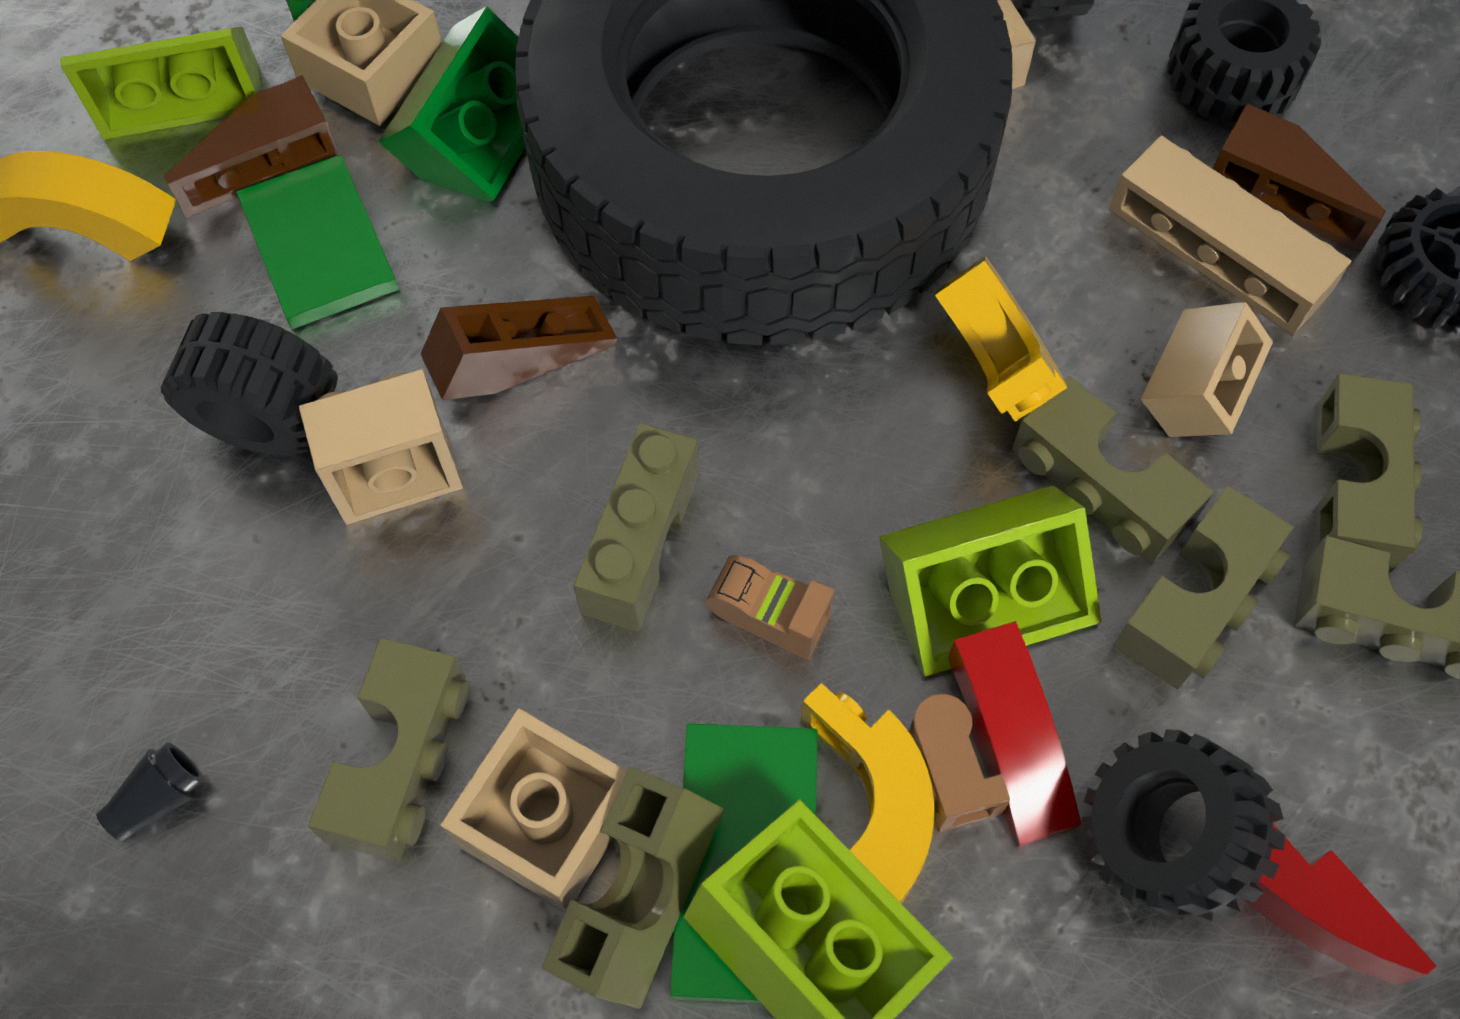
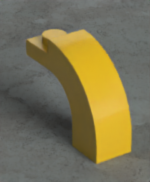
(84, 199)
(1002, 339)
(893, 781)

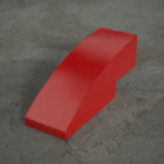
(1015, 731)
(1338, 916)

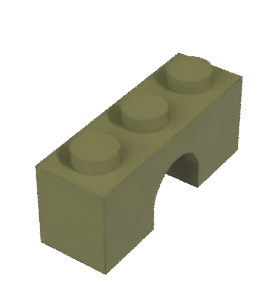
(1375, 430)
(1140, 508)
(628, 543)
(1351, 600)
(1178, 628)
(380, 804)
(621, 938)

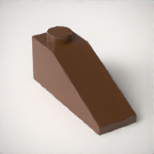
(255, 143)
(1298, 178)
(508, 343)

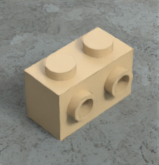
(1207, 370)

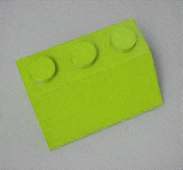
(164, 81)
(993, 567)
(813, 927)

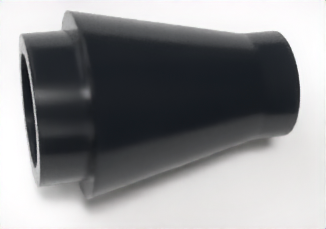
(151, 790)

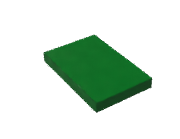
(317, 241)

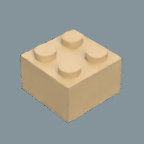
(363, 51)
(380, 446)
(537, 809)

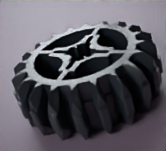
(1423, 257)

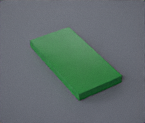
(755, 779)

